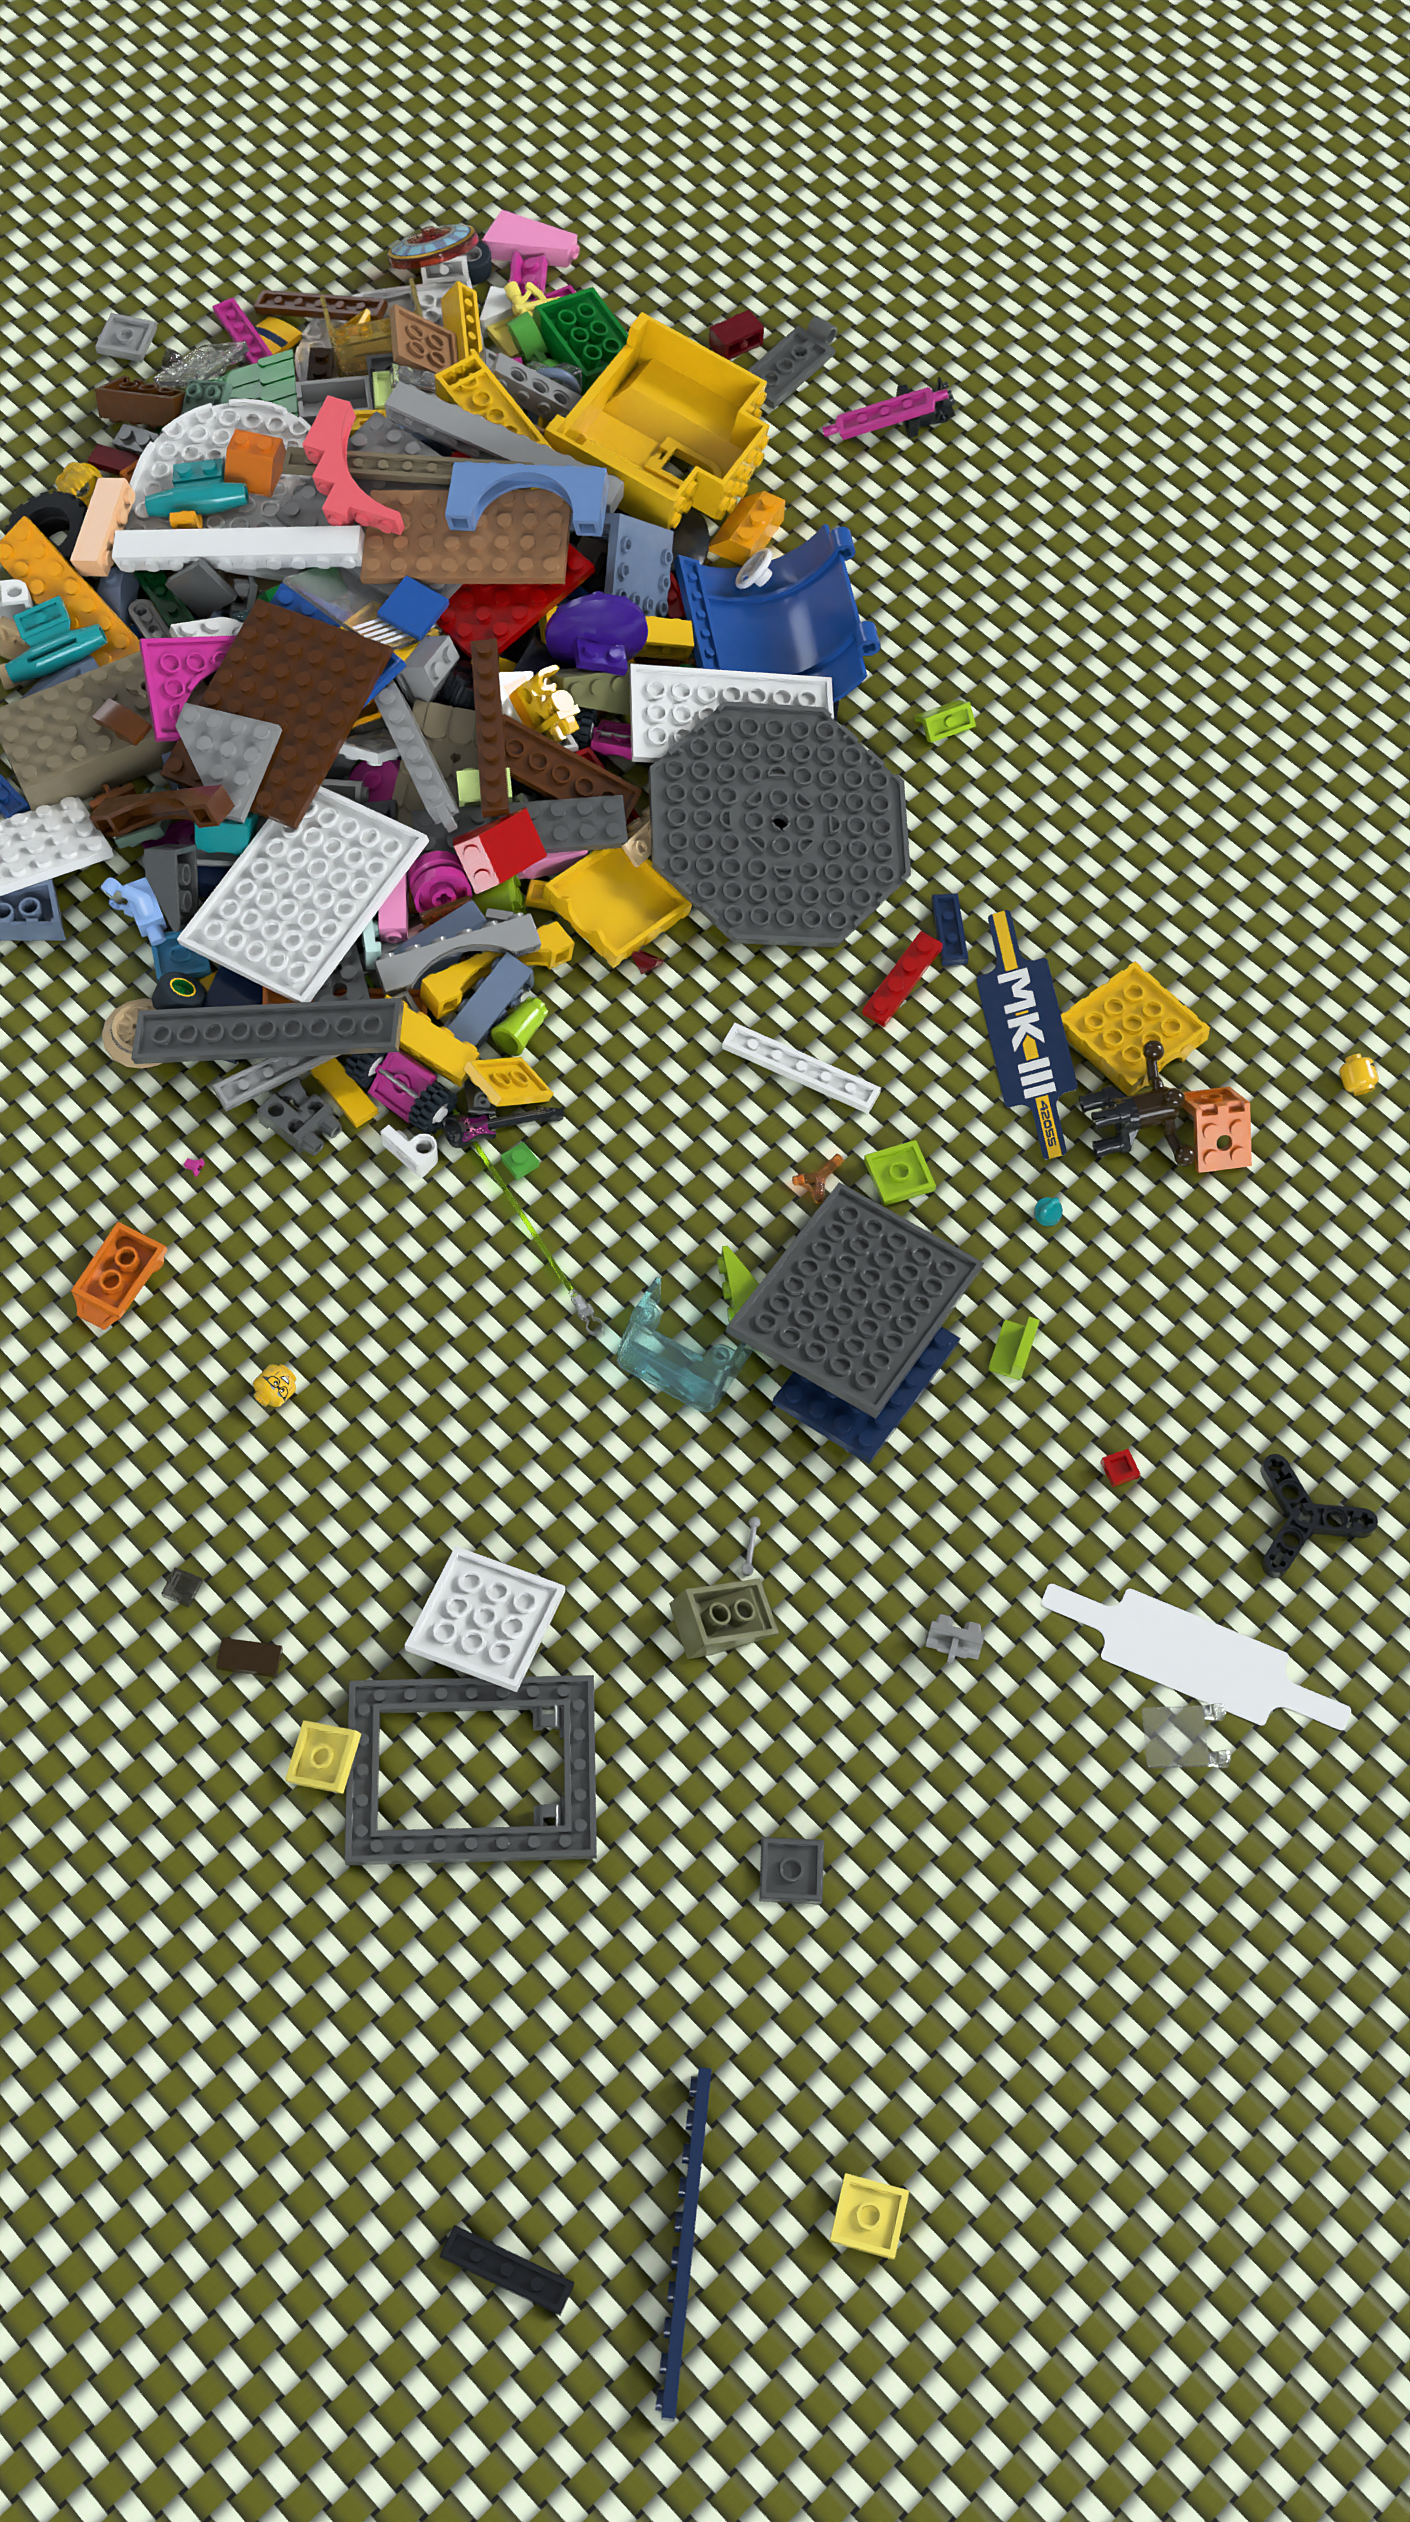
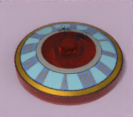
(432, 246)

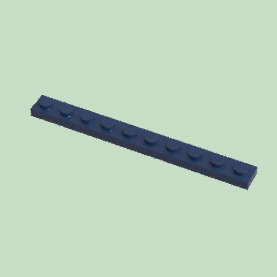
(682, 2256)

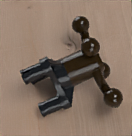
(1139, 1112)

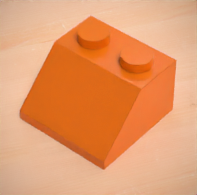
(255, 461)

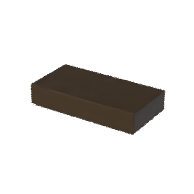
(249, 1657)

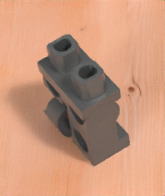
(299, 1127)

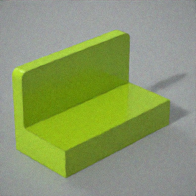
(946, 720)
(1013, 1348)

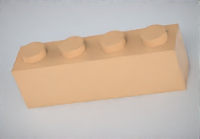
(105, 514)

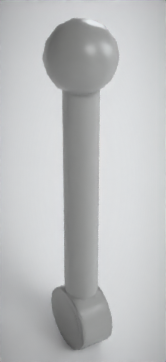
(747, 1569)

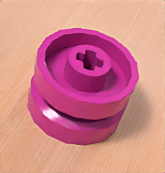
(437, 880)

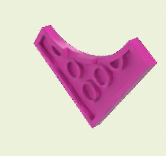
(173, 671)

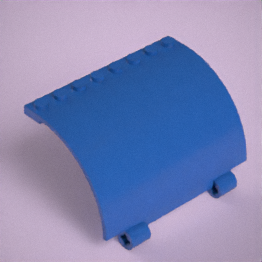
(792, 624)

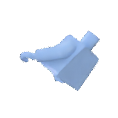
(141, 906)

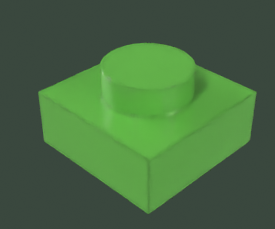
(520, 1160)

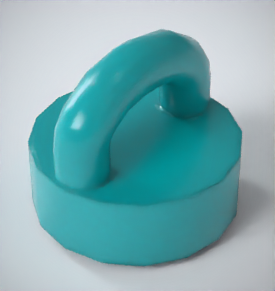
(1048, 1211)

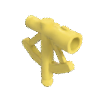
(519, 302)

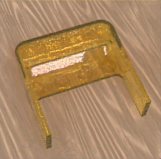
(355, 342)

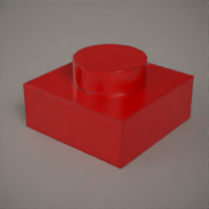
(1120, 1467)

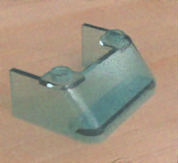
(670, 1365)

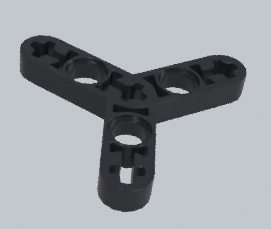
(1317, 1512)

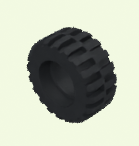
(54, 514)

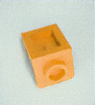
(186, 520)

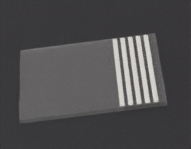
(350, 604)

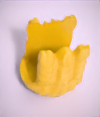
(75, 477)

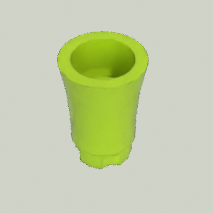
(519, 1026)

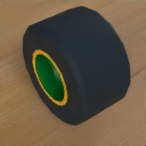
(178, 991)

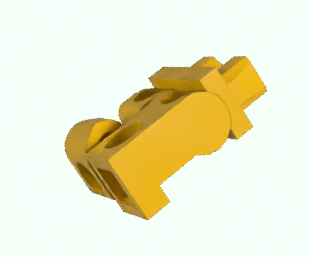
(548, 708)

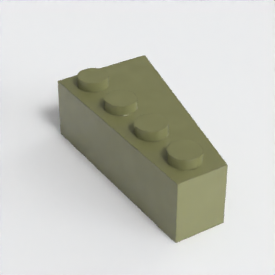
(595, 689)

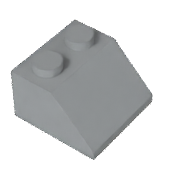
(430, 666)

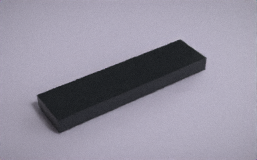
(507, 2270)

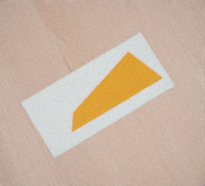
(511, 701)

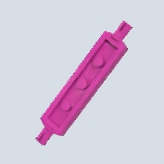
(885, 413)

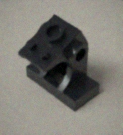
(942, 413)

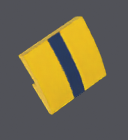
(278, 334)

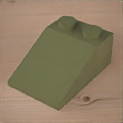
(722, 1617)

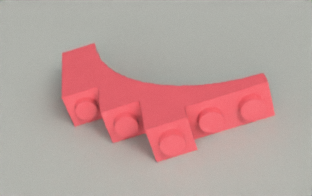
(327, 448)

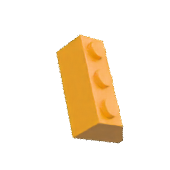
(749, 527)

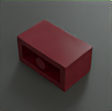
(736, 335)

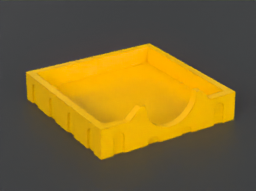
(615, 902)
(1125, 1015)

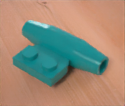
(198, 488)
(51, 641)

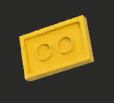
(508, 1081)

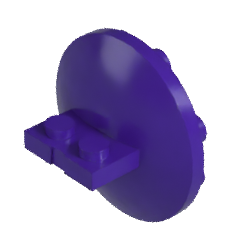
(597, 632)

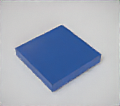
(413, 608)

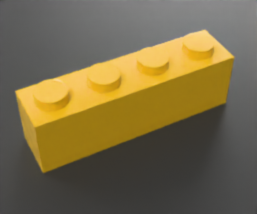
(435, 1046)

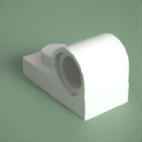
(408, 1151)

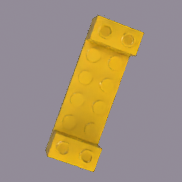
(484, 395)

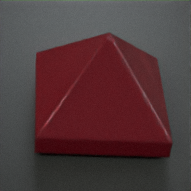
(646, 961)

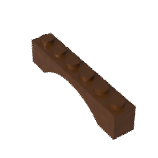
(201, 805)

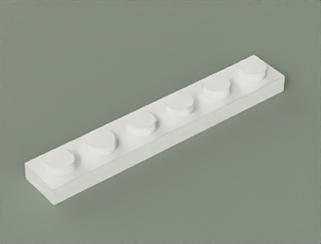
(801, 1068)

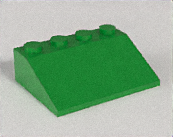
(581, 333)

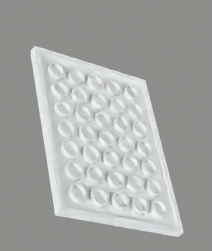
(303, 895)

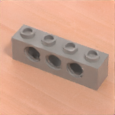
(533, 390)

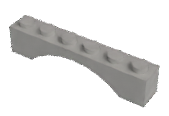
(403, 970)

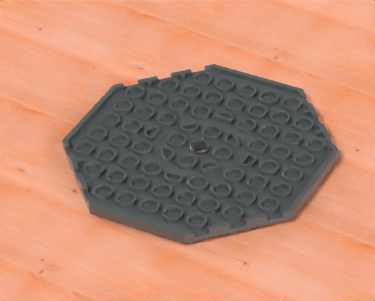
(727, 857)

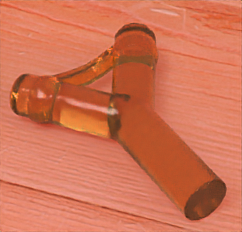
(818, 1178)

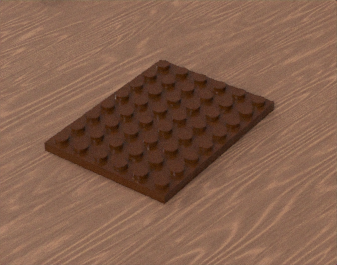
(304, 680)

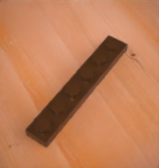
(309, 305)

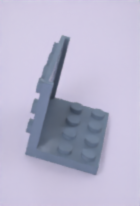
(637, 561)

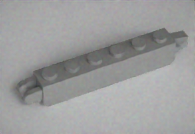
(417, 756)

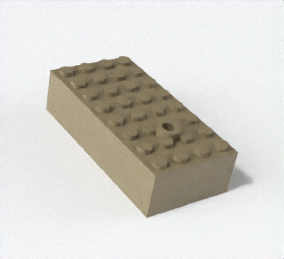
(60, 747)

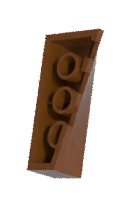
(138, 402)

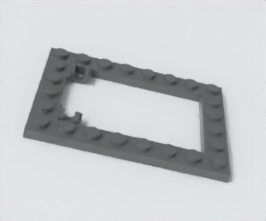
(575, 1816)

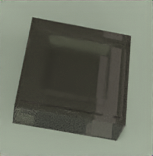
(182, 1587)

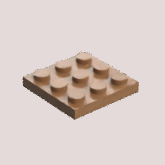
(421, 342)

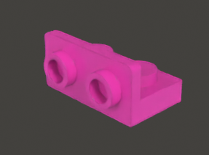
(528, 270)

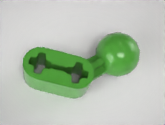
(529, 340)

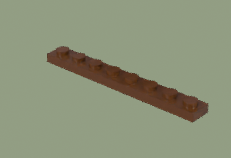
(490, 728)

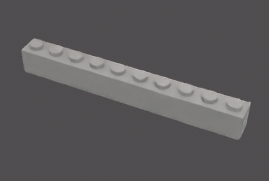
(475, 435)

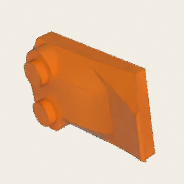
(116, 1275)

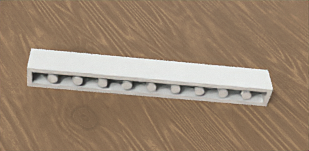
(239, 548)

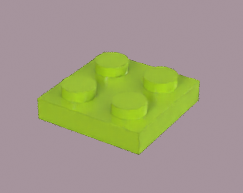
(899, 1173)

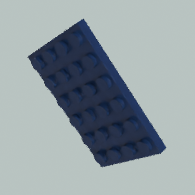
(851, 1426)

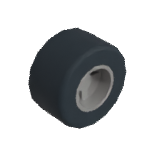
(479, 263)

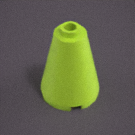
(502, 897)

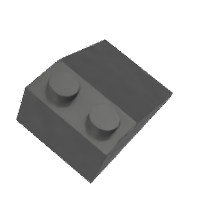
(174, 881)

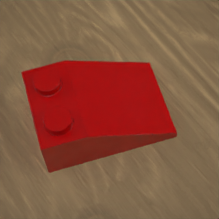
(499, 850)

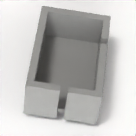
(313, 394)

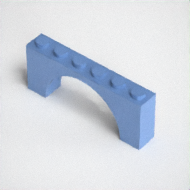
(479, 484)

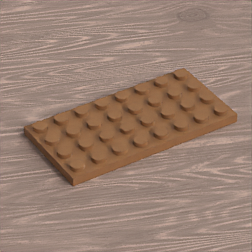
(516, 541)

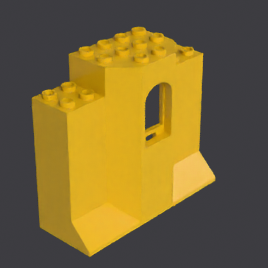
(668, 401)

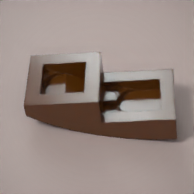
(123, 721)

